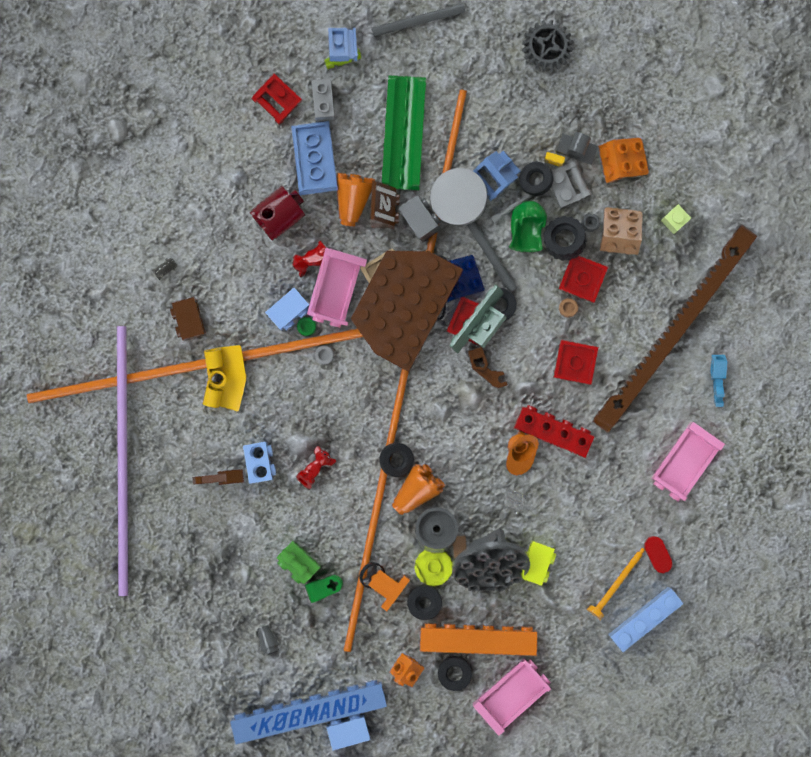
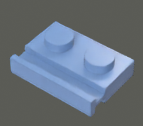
(342, 44)

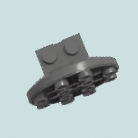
(490, 563)

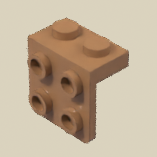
(621, 231)

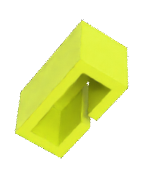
(540, 558)

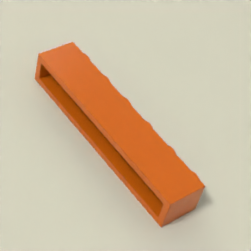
(478, 640)

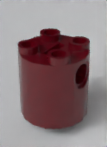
(278, 212)

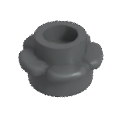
(595, 222)

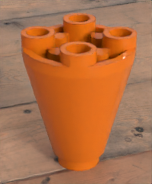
(352, 197)
(417, 489)

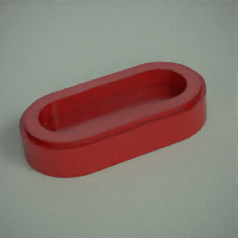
(658, 554)

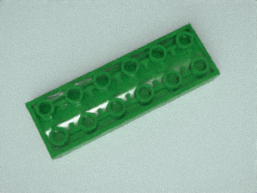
(403, 132)

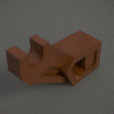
(486, 373)
(222, 477)

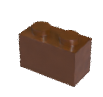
(188, 319)

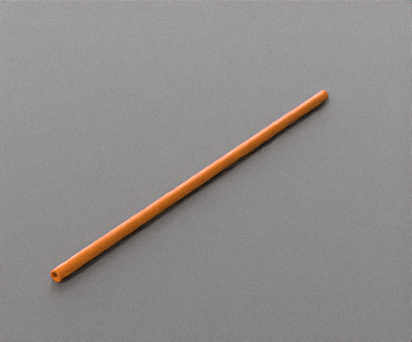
(192, 366)

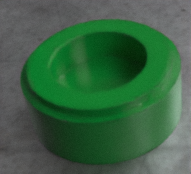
(306, 326)

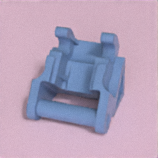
(502, 171)

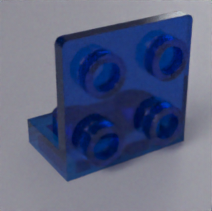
(470, 279)

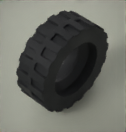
(561, 224)

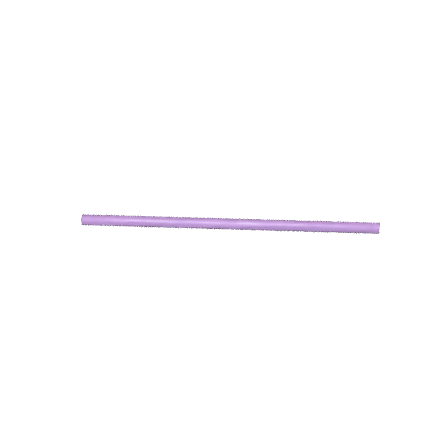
(122, 461)

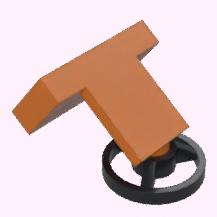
(383, 584)

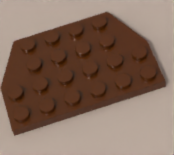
(404, 303)

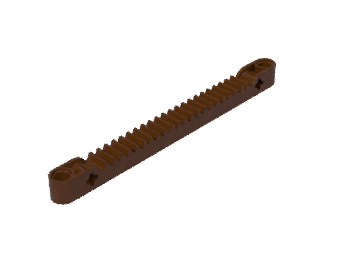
(740, 242)

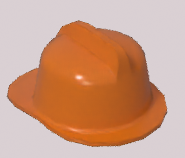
(521, 453)

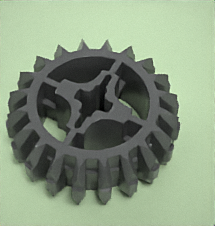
(553, 49)

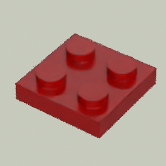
(583, 278)
(575, 362)

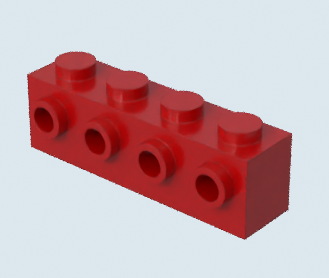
(554, 432)

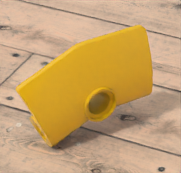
(230, 364)

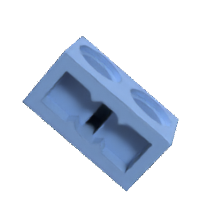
(254, 463)

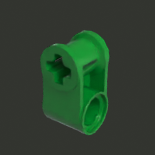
(320, 588)

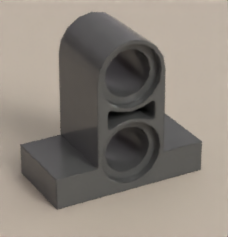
(577, 147)

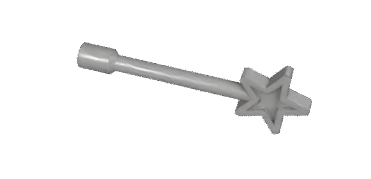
(498, 216)

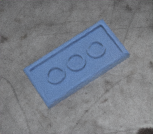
(314, 158)

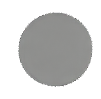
(458, 196)

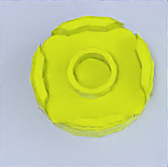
(433, 568)

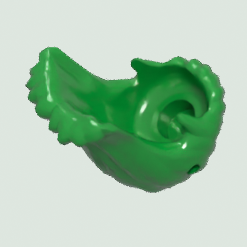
(526, 227)

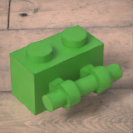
(297, 562)

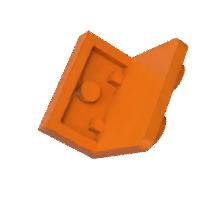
(623, 159)

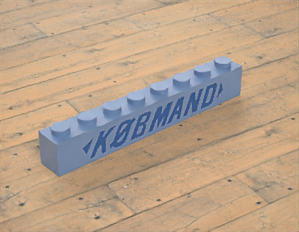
(308, 712)

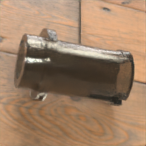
(165, 268)

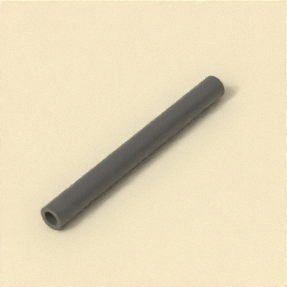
(418, 20)
(492, 256)

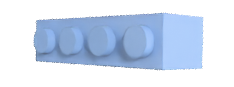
(645, 619)

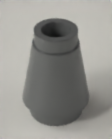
(267, 641)

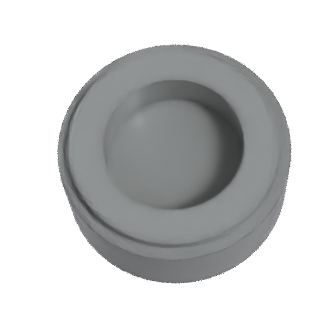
(324, 355)

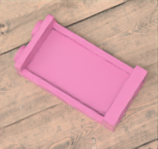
(334, 287)
(686, 461)
(511, 695)

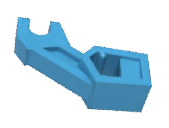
(718, 373)

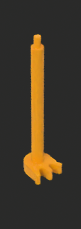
(596, 611)

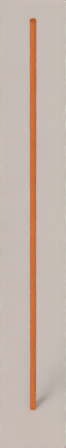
(397, 408)

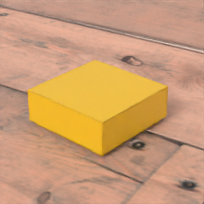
(554, 159)

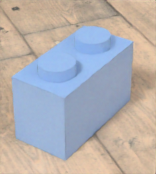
(288, 309)
(348, 731)

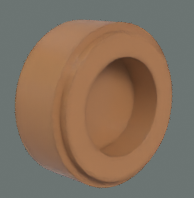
(568, 307)

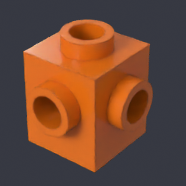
(406, 670)

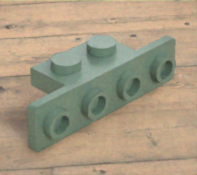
(482, 323)

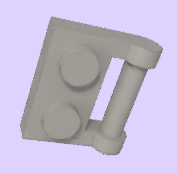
(563, 188)

